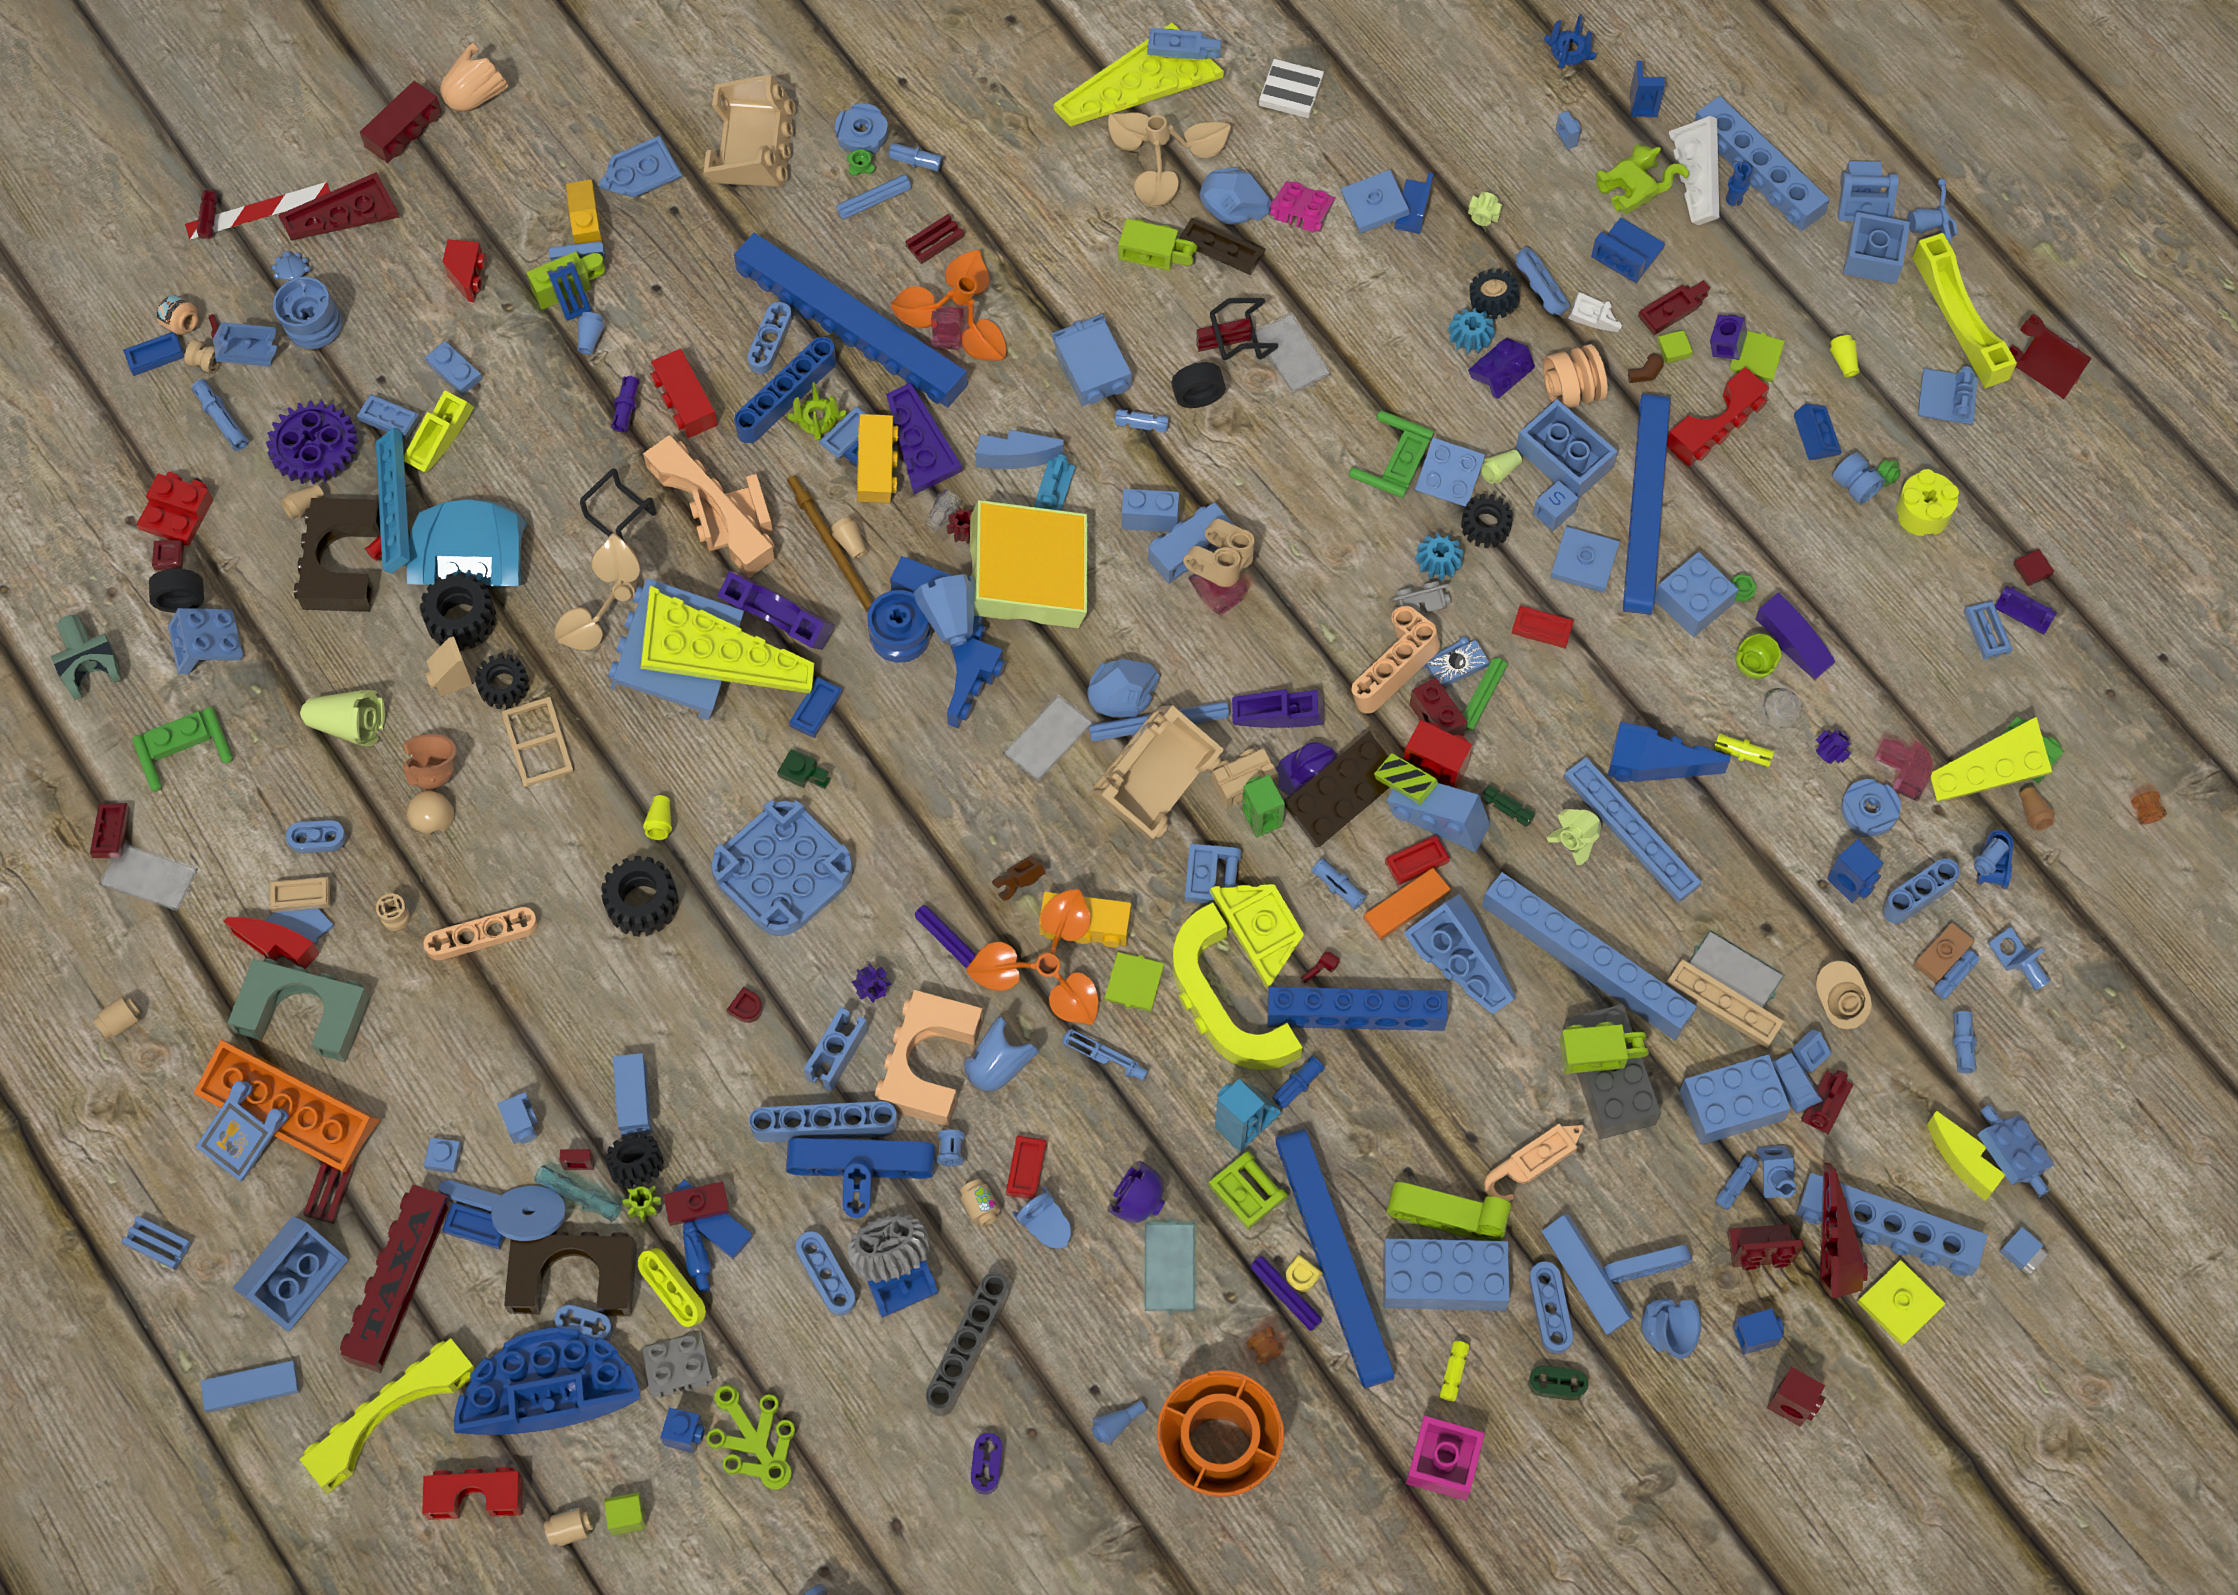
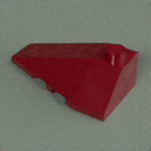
(1840, 1258)

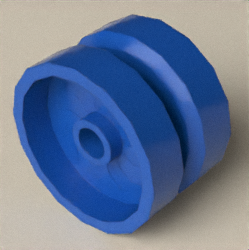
(898, 627)

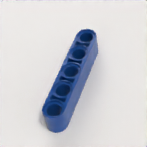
(782, 401)
(886, 1158)

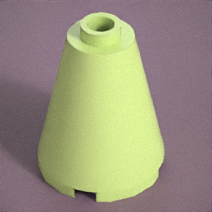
(347, 715)

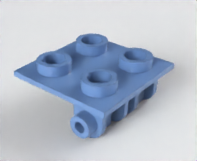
(1948, 395)
(1450, 472)

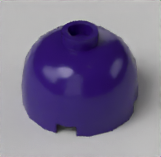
(1138, 1194)

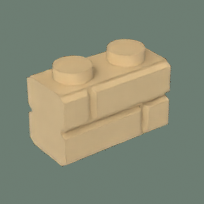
(1231, 776)

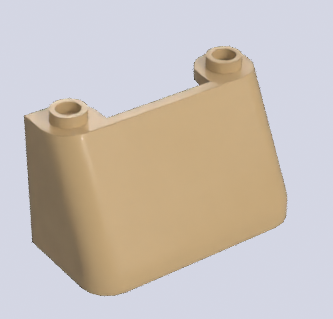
(1156, 770)

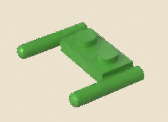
(1404, 460)
(177, 737)

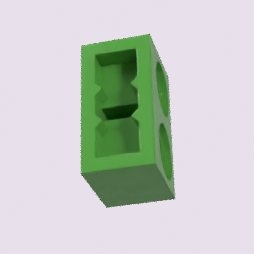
(1262, 805)

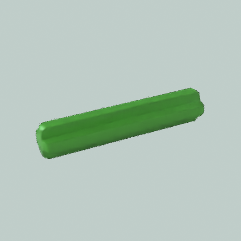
(1484, 692)

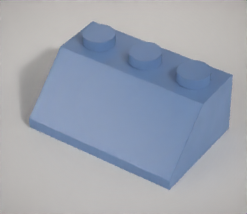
(290, 1273)

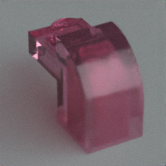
(947, 327)
(1218, 598)
(1913, 764)

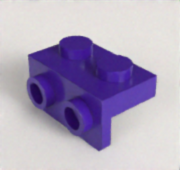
(1503, 366)

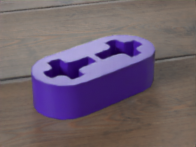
(979, 1463)

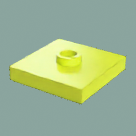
(1901, 1303)

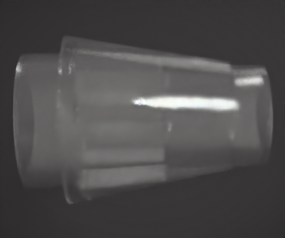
(944, 504)

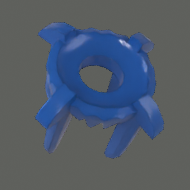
(1562, 53)

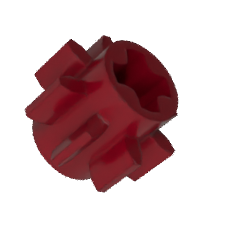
(960, 525)

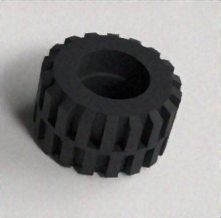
(453, 592)
(633, 875)

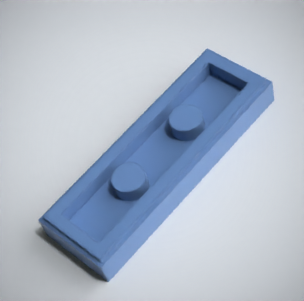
(249, 1386)

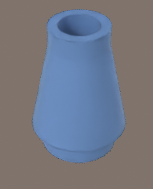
(589, 330)

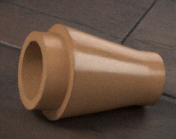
(2037, 811)

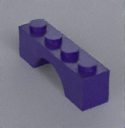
(776, 609)

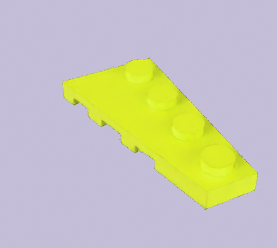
(2001, 762)

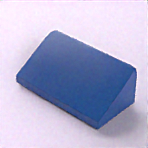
(1817, 432)

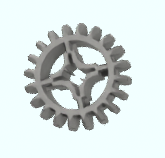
(888, 1248)

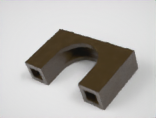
(327, 522)
(531, 1260)

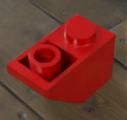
(463, 266)

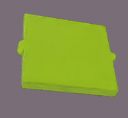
(1759, 355)
(1134, 981)

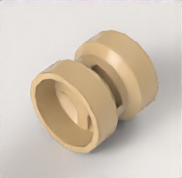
(201, 355)
(394, 918)

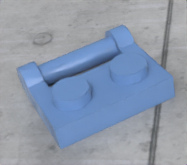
(1867, 202)
(1203, 868)

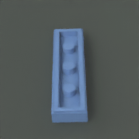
(1587, 1274)

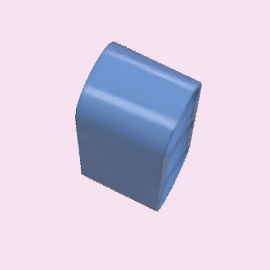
(1927, 880)

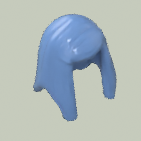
(996, 1060)

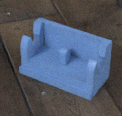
(244, 344)

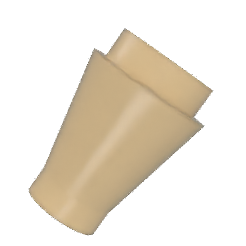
(297, 501)
(849, 537)

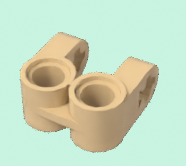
(1225, 564)

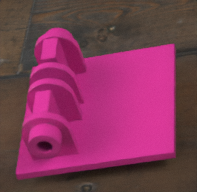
(1301, 202)

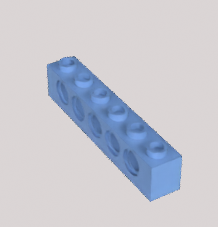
(1736, 132)
(1966, 1241)

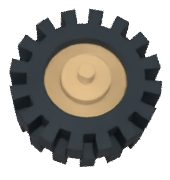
(1494, 293)

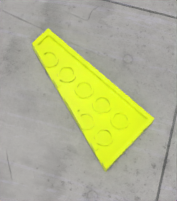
(1134, 81)
(705, 646)

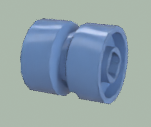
(1856, 476)

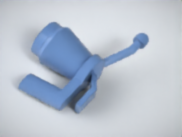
(1927, 219)

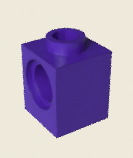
(1728, 337)

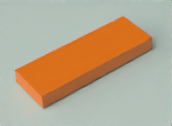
(1406, 904)

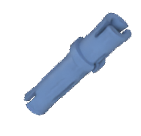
(214, 406)

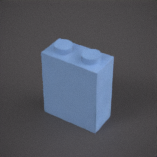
(1093, 364)

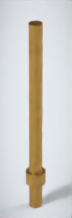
(806, 502)

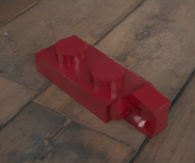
(1673, 307)

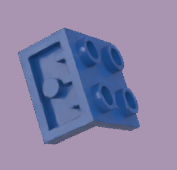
(1627, 250)

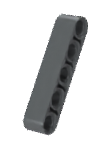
(967, 1358)

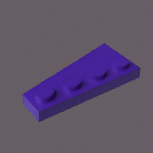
(921, 441)

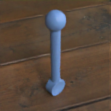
(1462, 641)

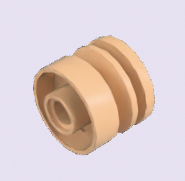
(1575, 376)

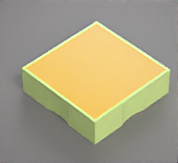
(1029, 563)

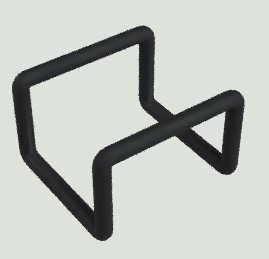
(1255, 345)
(642, 505)

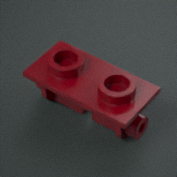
(1834, 1091)

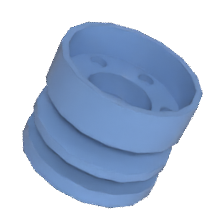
(307, 312)

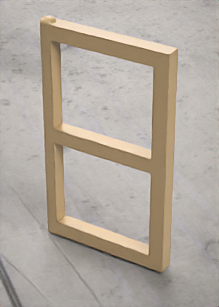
(537, 741)

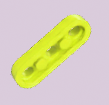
(671, 1287)

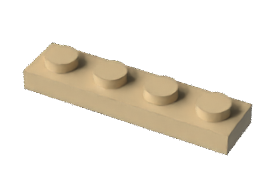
(1725, 1003)

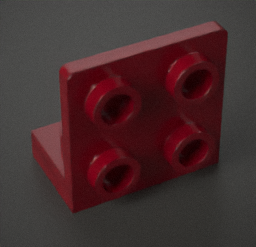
(1763, 1246)

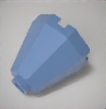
(949, 607)

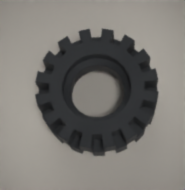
(1491, 507)
(497, 667)
(629, 1150)

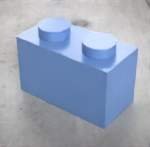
(1149, 510)

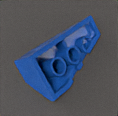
(1645, 756)

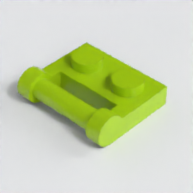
(1241, 1196)

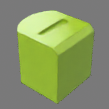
(625, 1513)

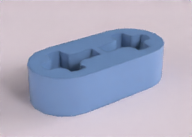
(585, 1317)

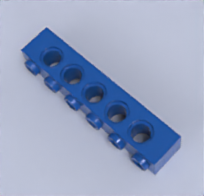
(1357, 1008)

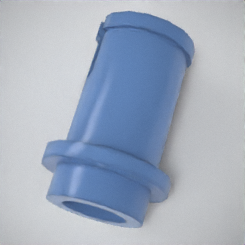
(1990, 857)

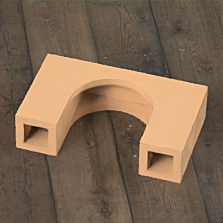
(926, 1018)

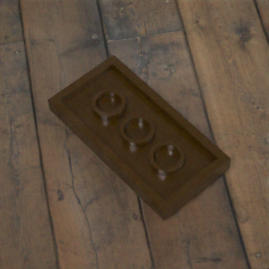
(1338, 790)

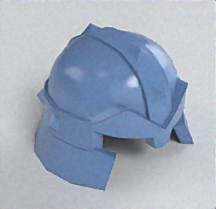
(1672, 1326)

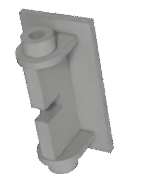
(1431, 596)

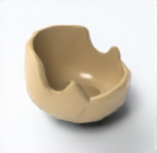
(430, 812)

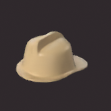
(1843, 995)

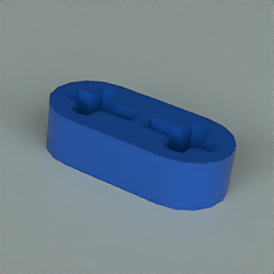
(850, 1188)

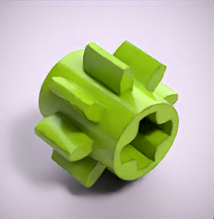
(635, 1199)

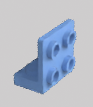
(203, 636)

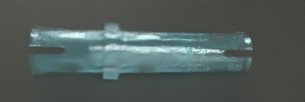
(588, 1198)

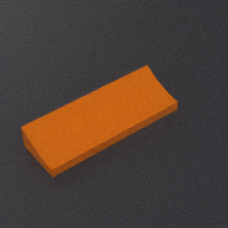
(316, 1119)

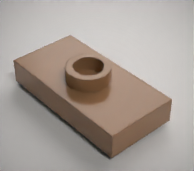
(1944, 953)

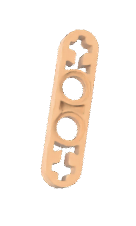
(479, 928)

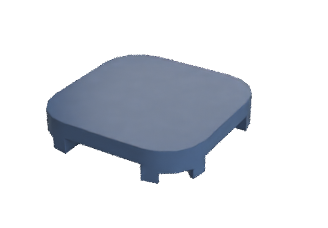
(782, 868)

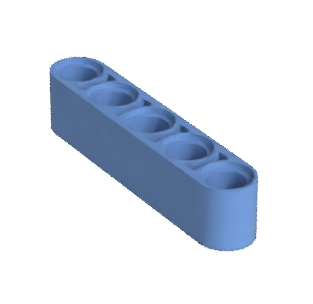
(811, 1114)

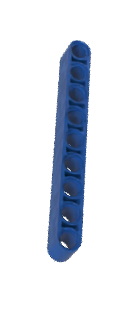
(1646, 504)
(1334, 1259)

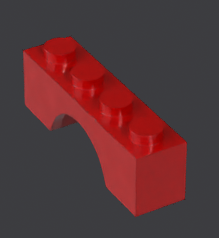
(1695, 436)

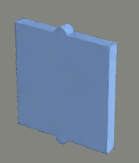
(308, 922)

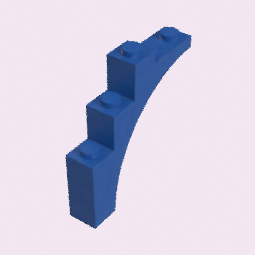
(974, 660)

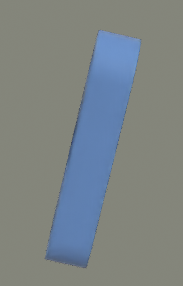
(768, 326)
(1648, 1264)

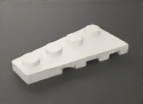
(1698, 152)

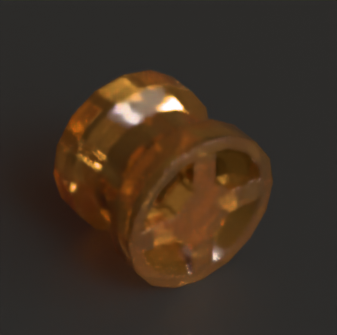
(2148, 807)
(1265, 1345)

